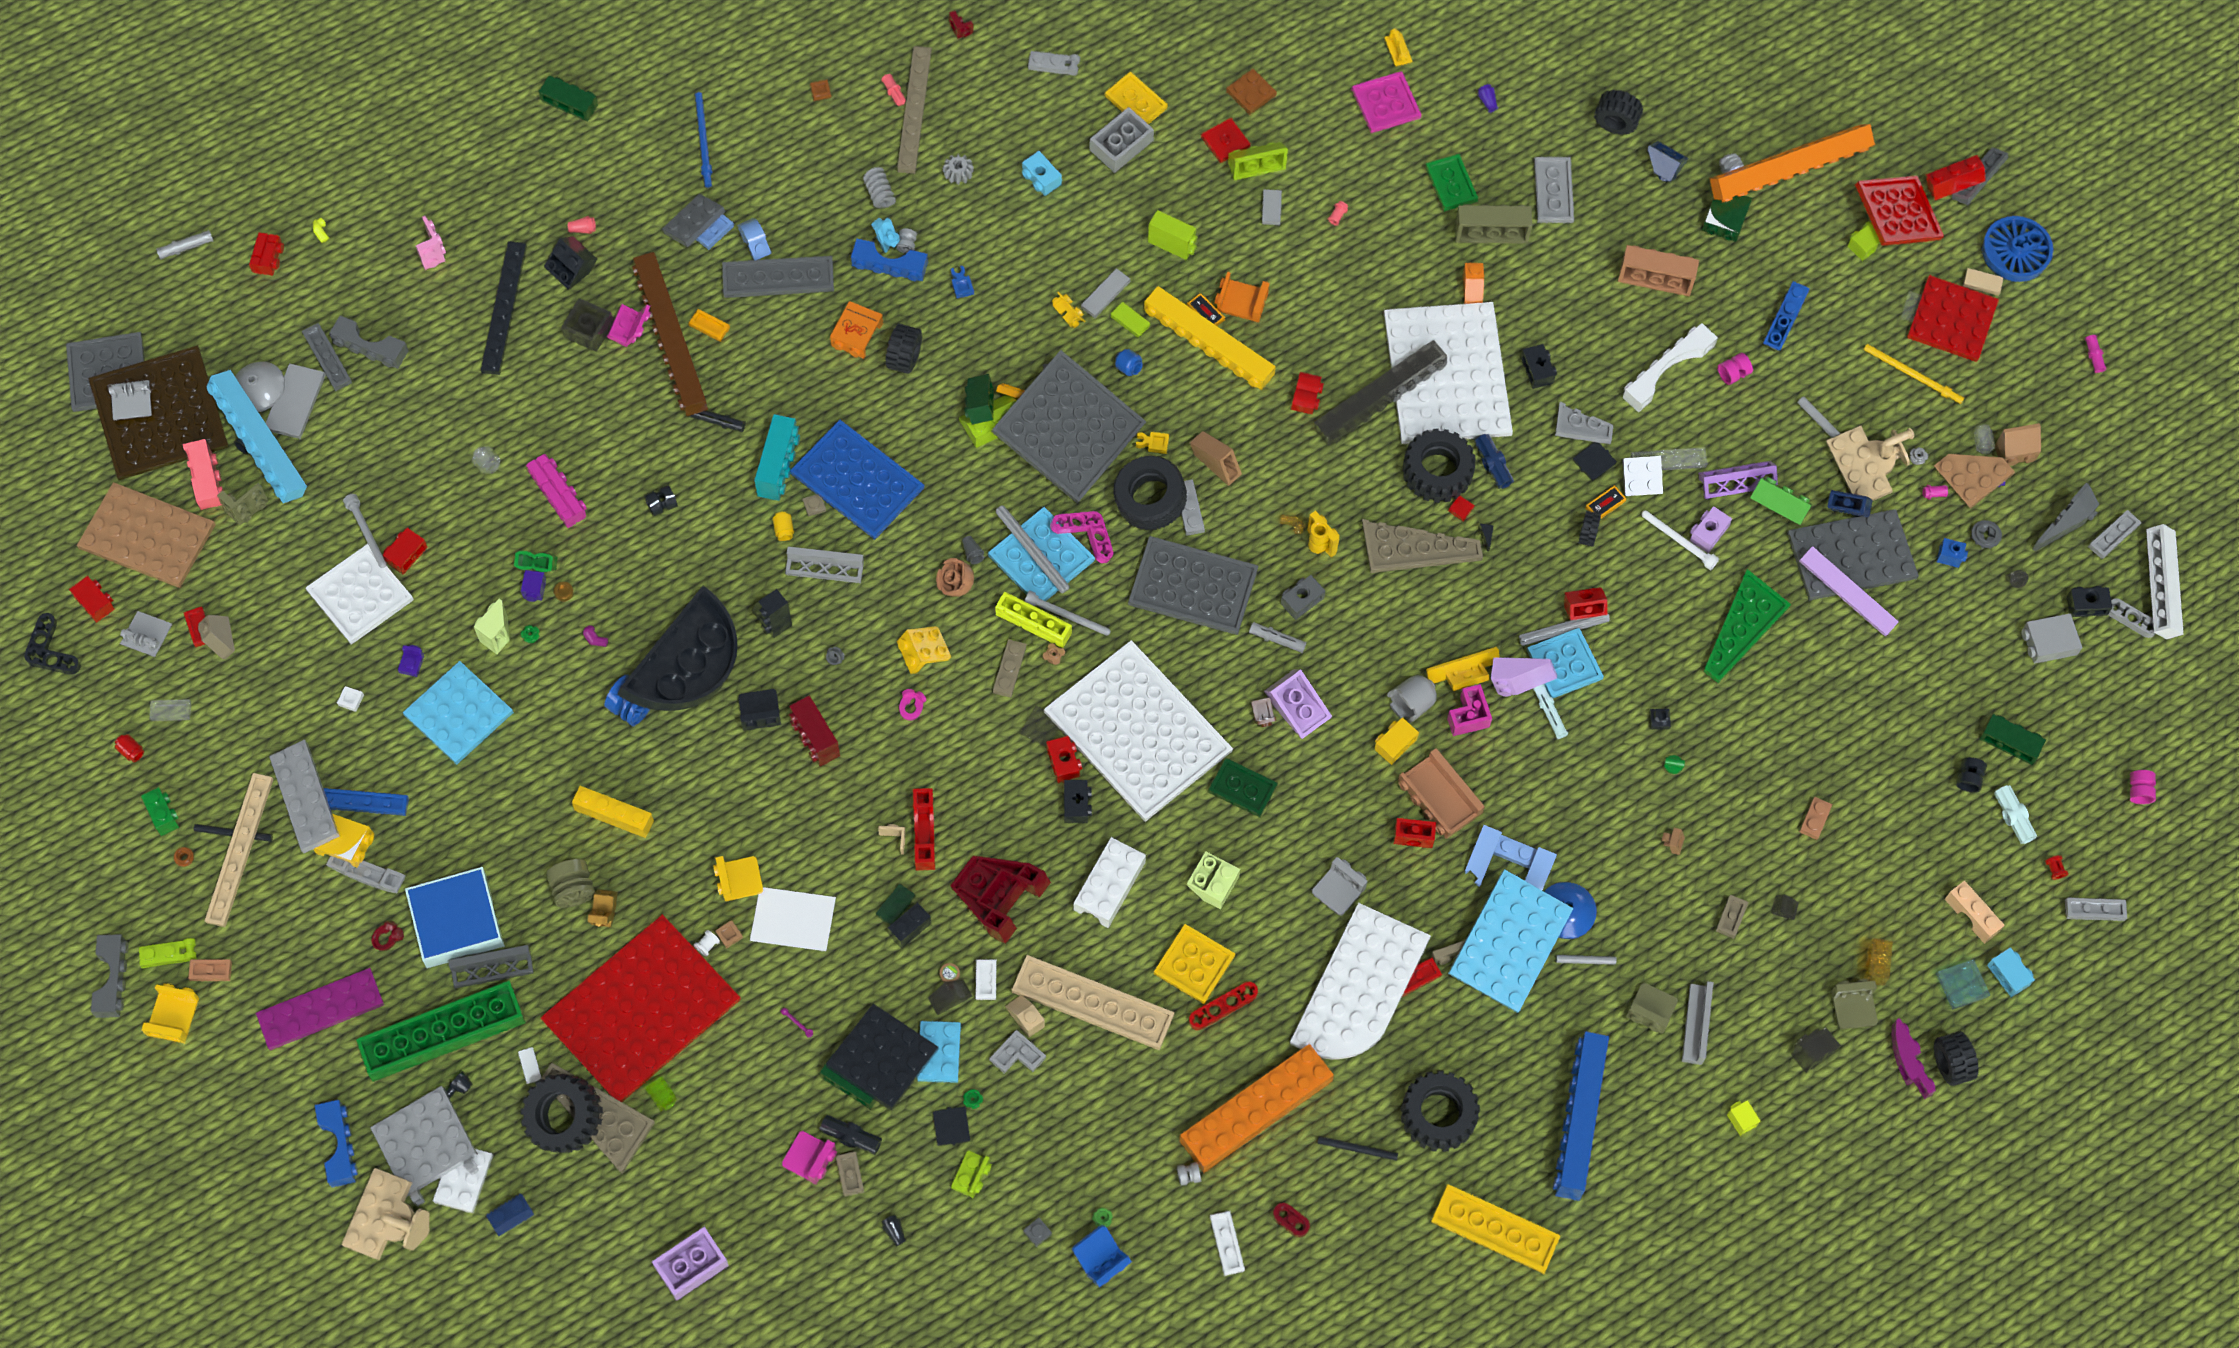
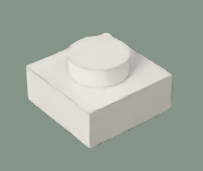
(350, 699)

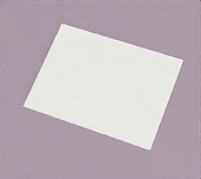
(793, 919)

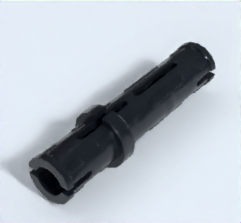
(737, 424)

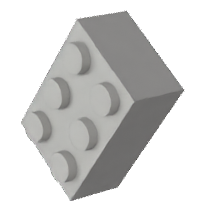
(1121, 139)

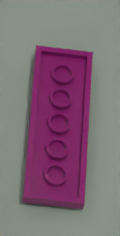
(319, 1009)

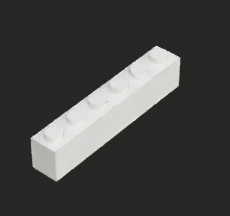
(2164, 581)

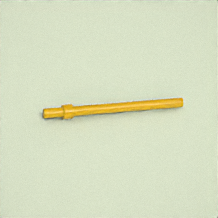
(1945, 391)

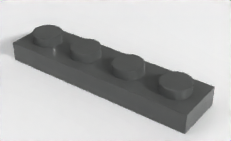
(1992, 161)
(326, 357)

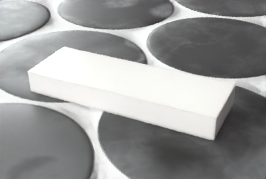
(1227, 1243)

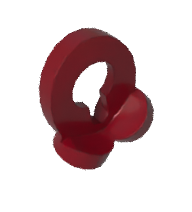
(397, 935)

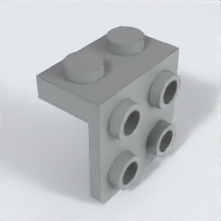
(1340, 886)

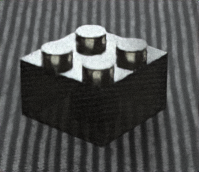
(587, 324)

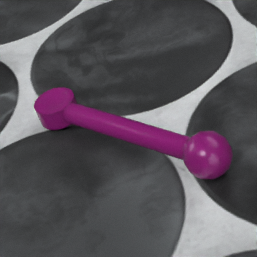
(809, 1033)

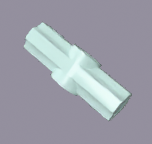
(2015, 814)

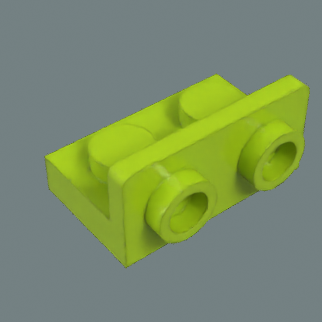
(971, 1174)

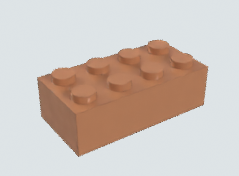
(1658, 270)

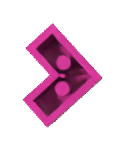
(1474, 713)

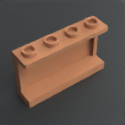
(1441, 794)

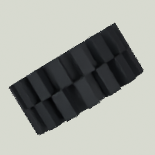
(1589, 528)

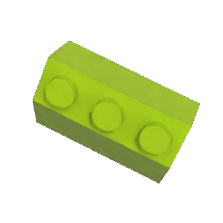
(1258, 160)
(981, 432)

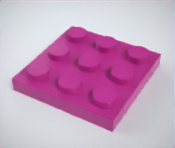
(1386, 102)

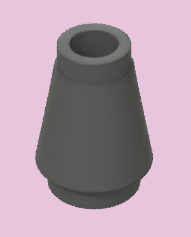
(973, 552)

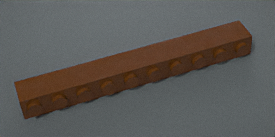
(670, 334)

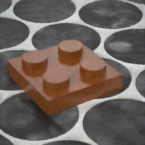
(1251, 91)

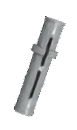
(185, 244)
(1277, 637)

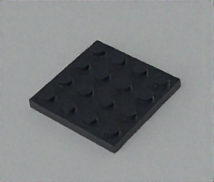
(882, 1057)

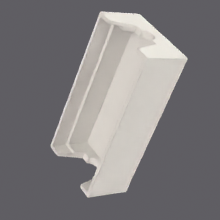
(1110, 881)

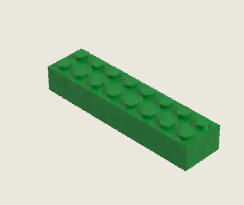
(440, 1031)

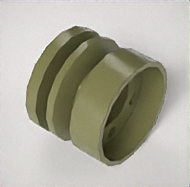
(570, 883)

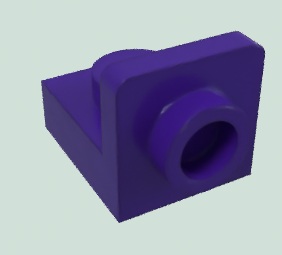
(411, 660)

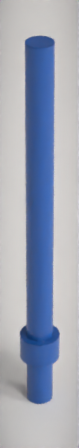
(706, 168)

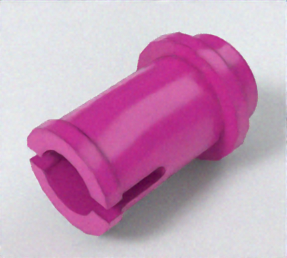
(1934, 491)

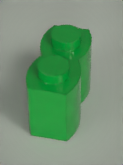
(531, 560)

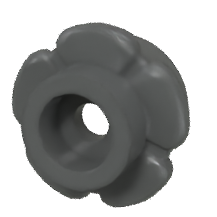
(831, 658)

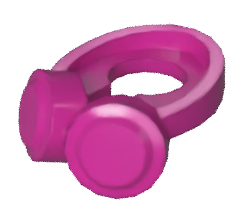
(908, 695)

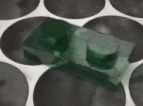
(895, 904)

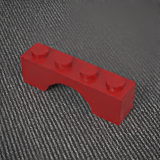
(924, 829)

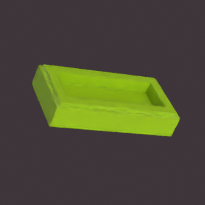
(1130, 320)

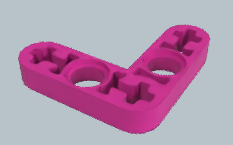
(1091, 528)

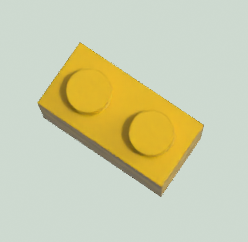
(1396, 740)

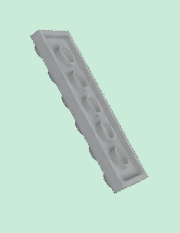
(304, 796)

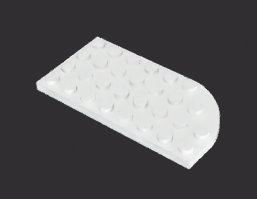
(1361, 985)

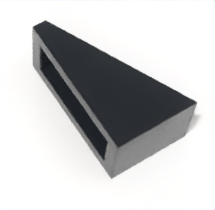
(1486, 532)

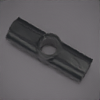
(850, 1134)

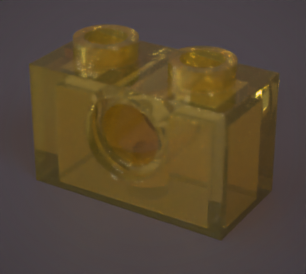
(1878, 961)

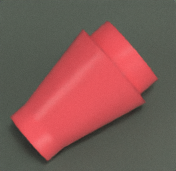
(582, 225)

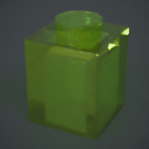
(661, 1094)

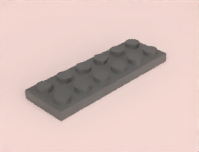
(778, 276)

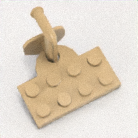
(1866, 462)
(382, 1217)

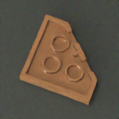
(1973, 475)

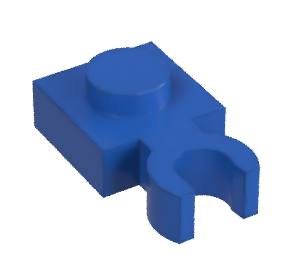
(961, 285)

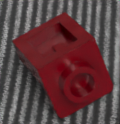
(959, 27)

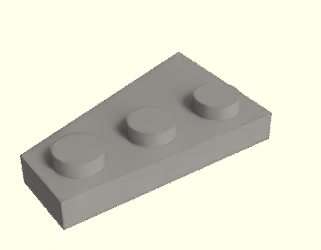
(1579, 426)

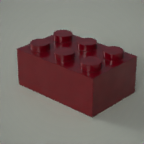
(813, 731)

